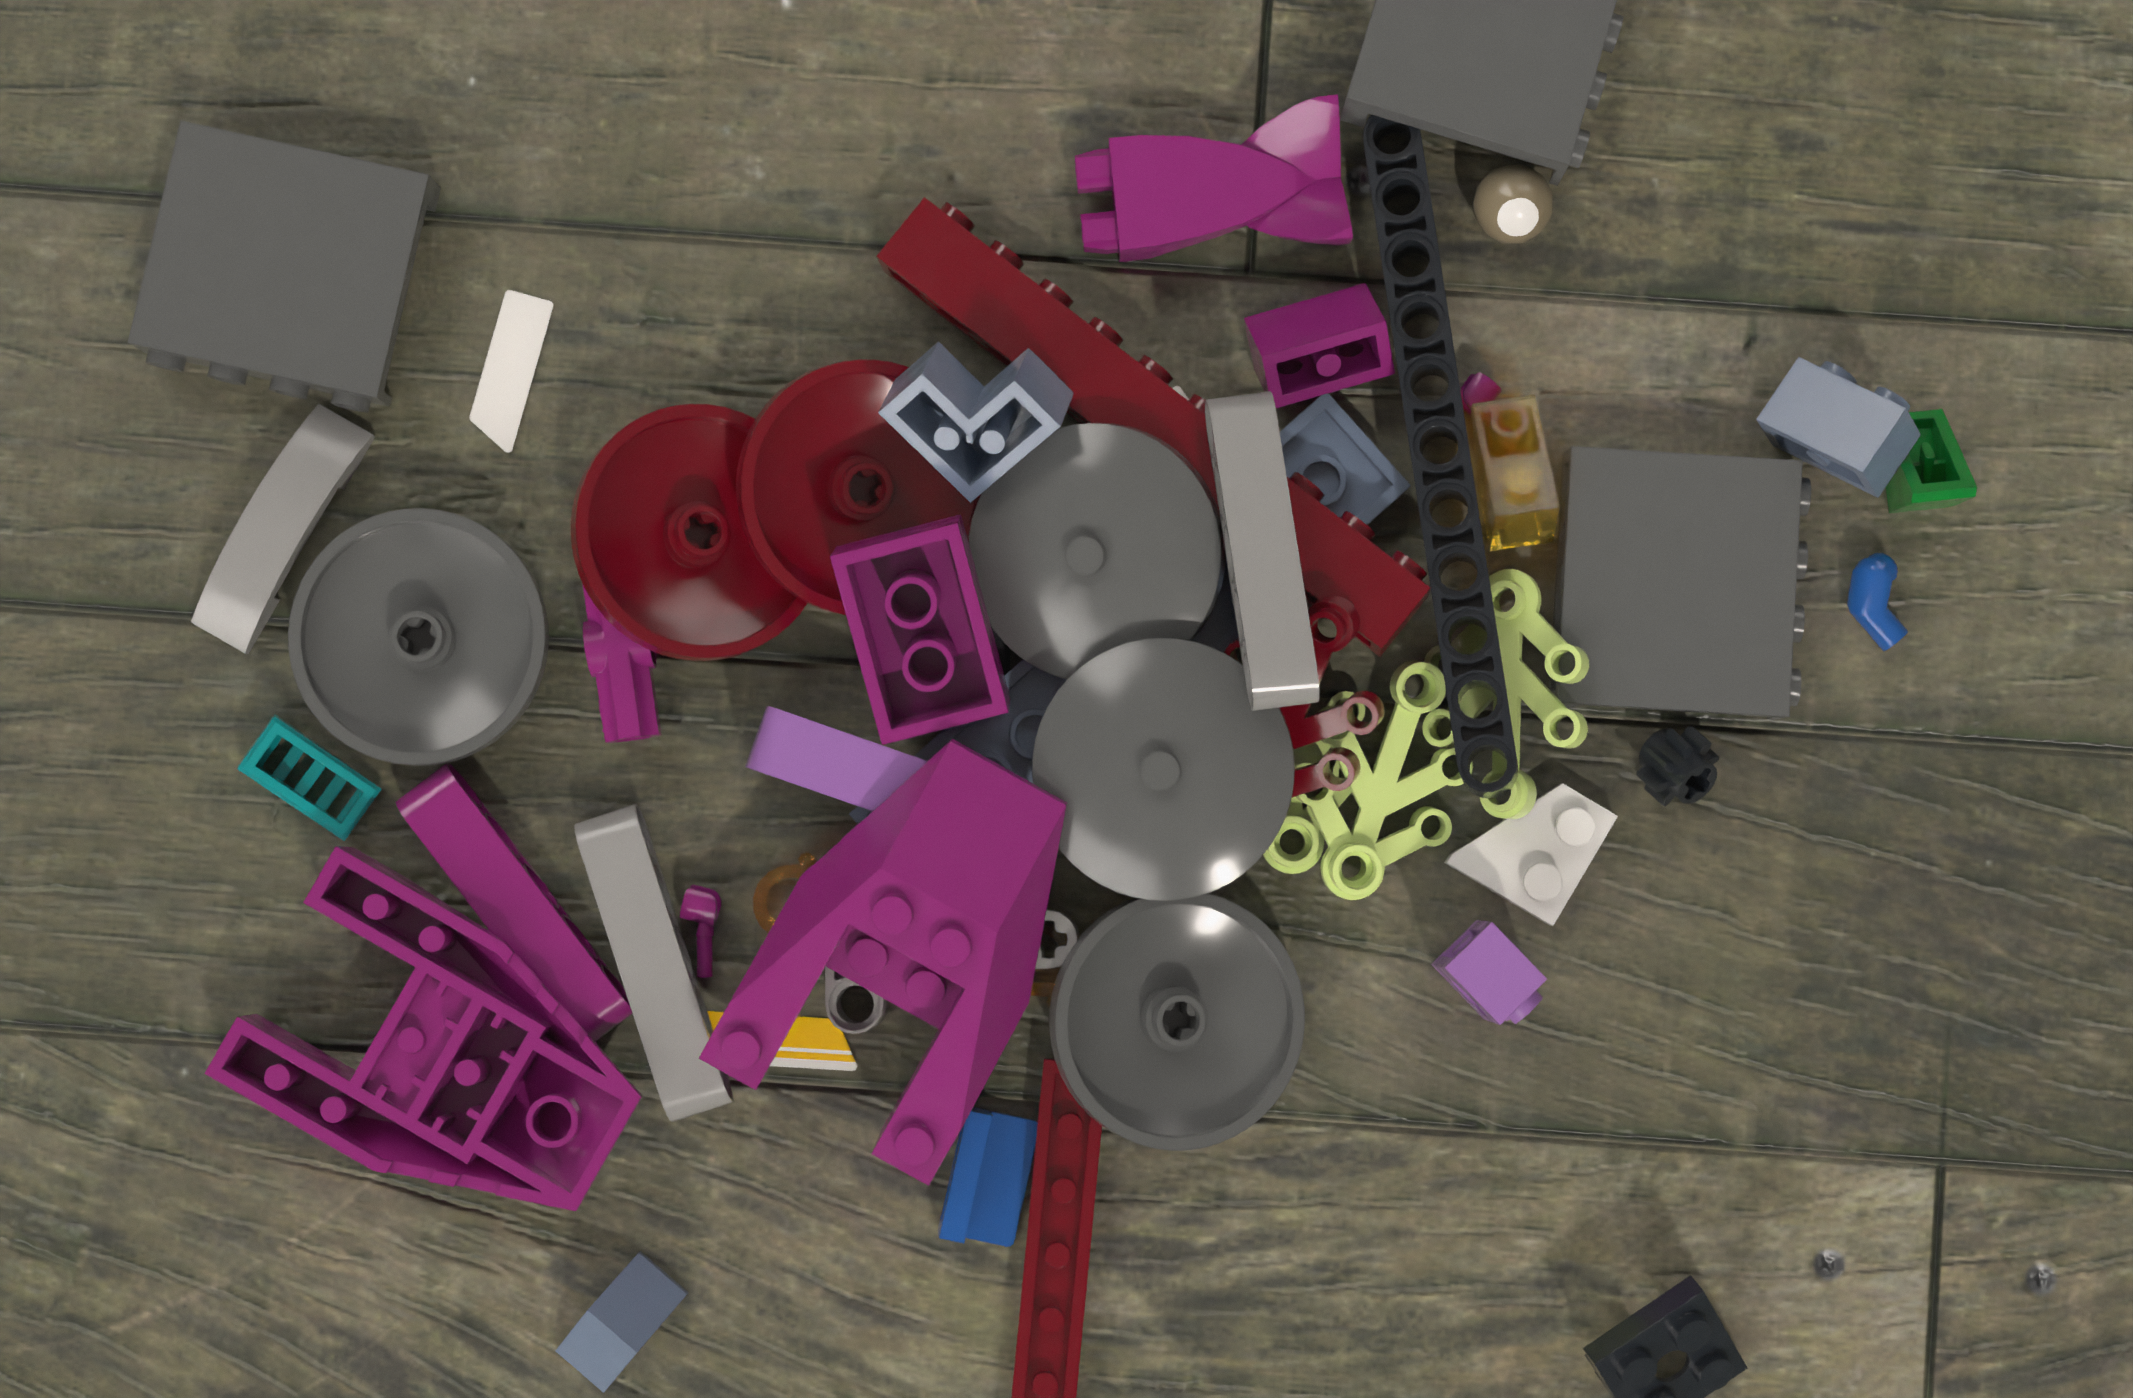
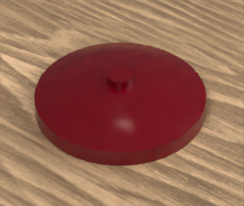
(833, 473)
(666, 541)

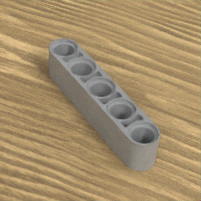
(1261, 551)
(652, 960)

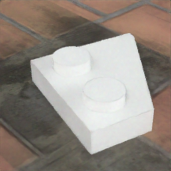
(1538, 856)

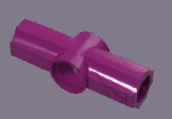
(622, 679)

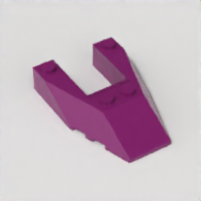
(929, 909)
(471, 1071)

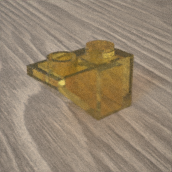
(1514, 473)

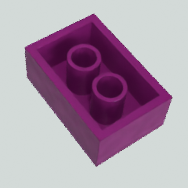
(921, 629)

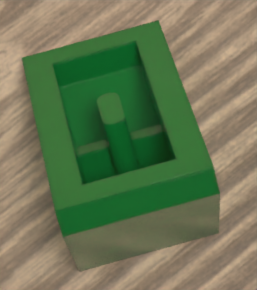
(1933, 471)

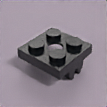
(1676, 1320)

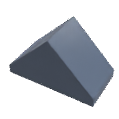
(621, 1321)

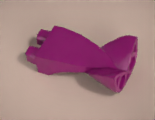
(1197, 189)

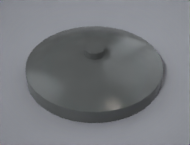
(1096, 546)
(418, 637)
(1164, 769)
(1177, 1021)

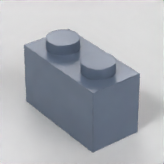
(1840, 425)

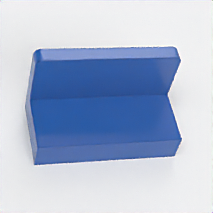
(988, 1178)

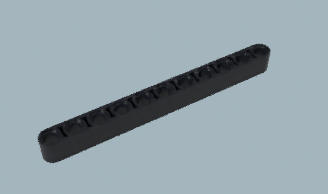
(1437, 482)

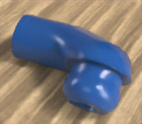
(1869, 599)

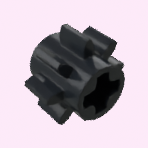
(1677, 765)

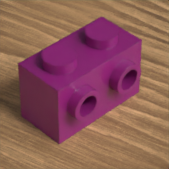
(1320, 345)

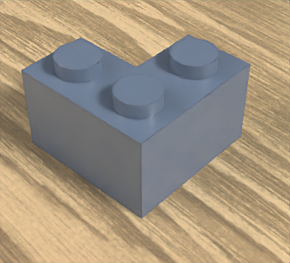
(971, 428)

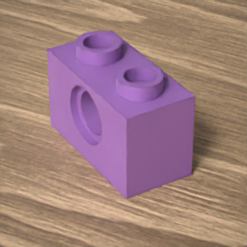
(1491, 974)

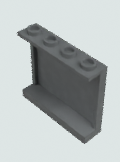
(1488, 72)
(280, 265)
(1680, 580)

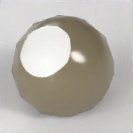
(1513, 204)

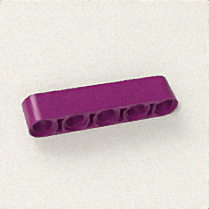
(513, 898)

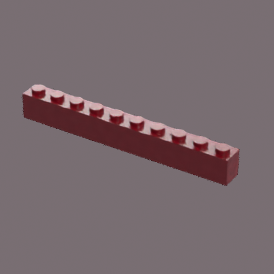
(1007, 313)

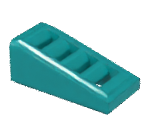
(265, 744)

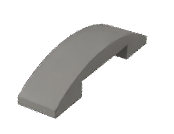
(277, 526)

